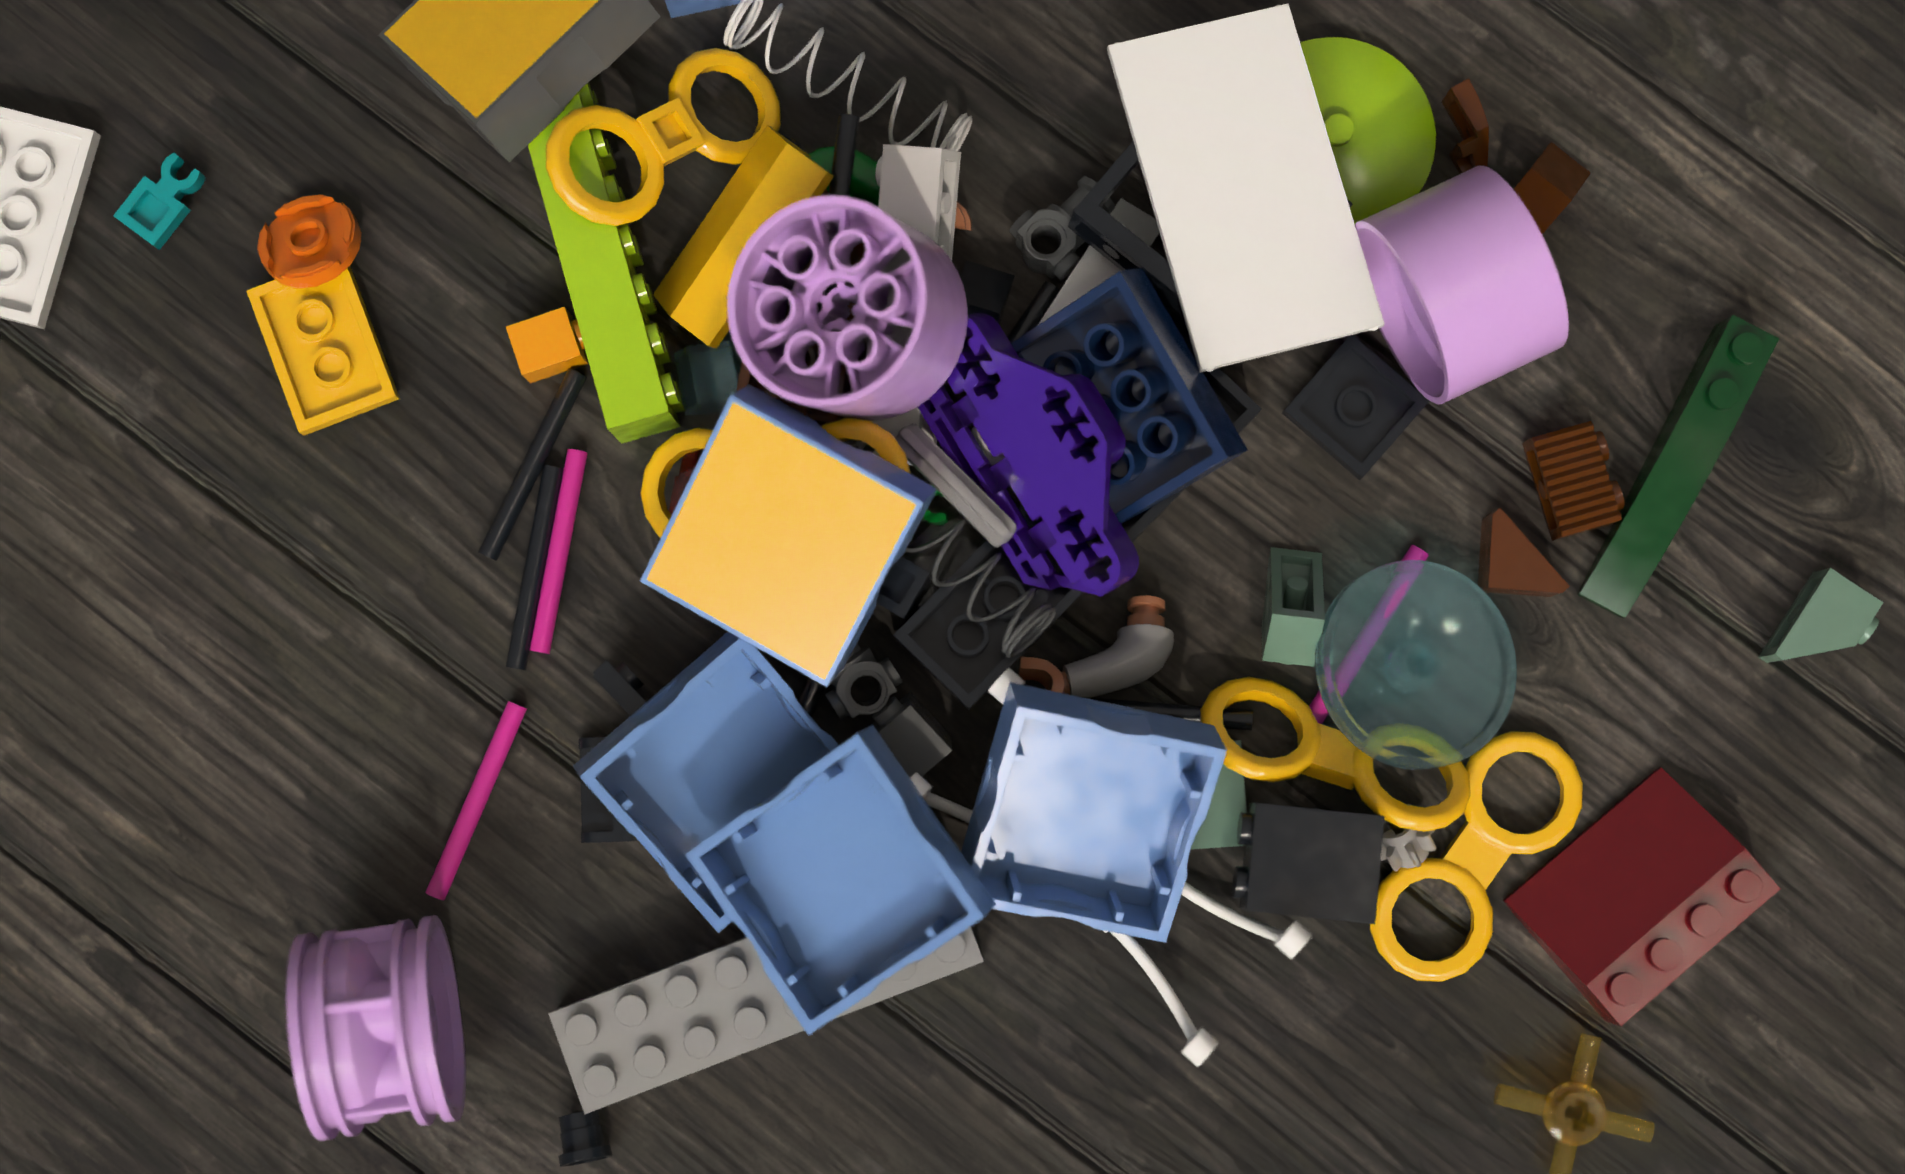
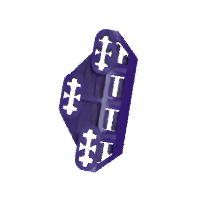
(1043, 460)

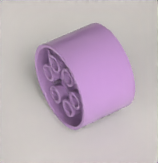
(1463, 284)
(926, 300)

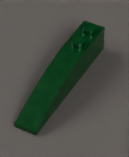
(1679, 462)

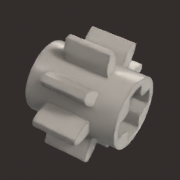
(1405, 846)

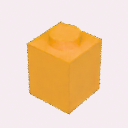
(547, 344)

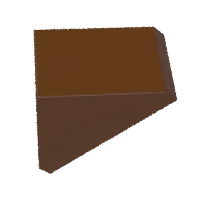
(1550, 185)
(1512, 562)

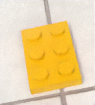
(323, 350)

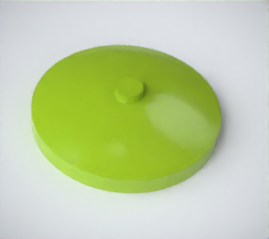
(1374, 122)

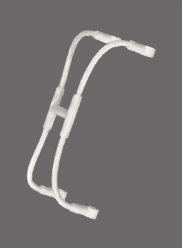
(1199, 1042)

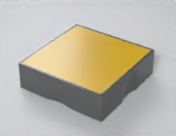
(513, 61)

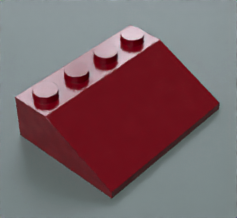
(1640, 896)

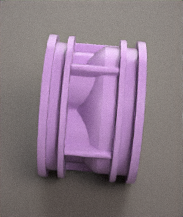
(375, 1026)

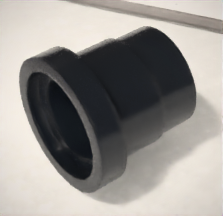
(582, 1139)

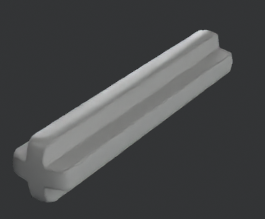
(956, 485)

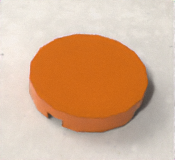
(309, 241)

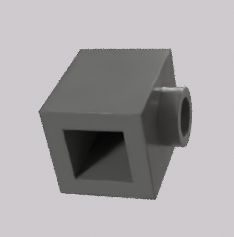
(912, 734)

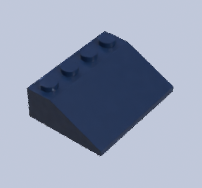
(1149, 382)

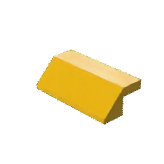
(765, 182)

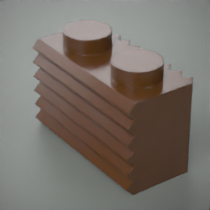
(1574, 480)

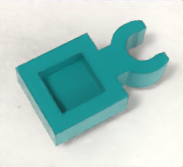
(156, 209)

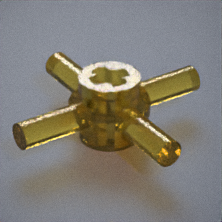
(1574, 1093)

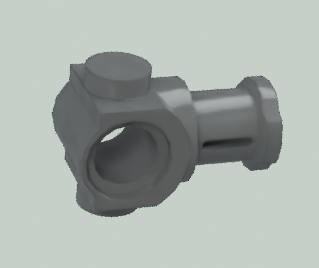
(1054, 223)
(861, 663)

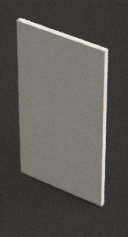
(1244, 187)

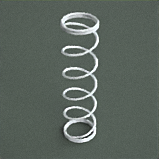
(954, 137)

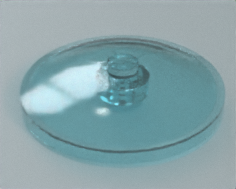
(1416, 665)

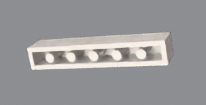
(922, 191)

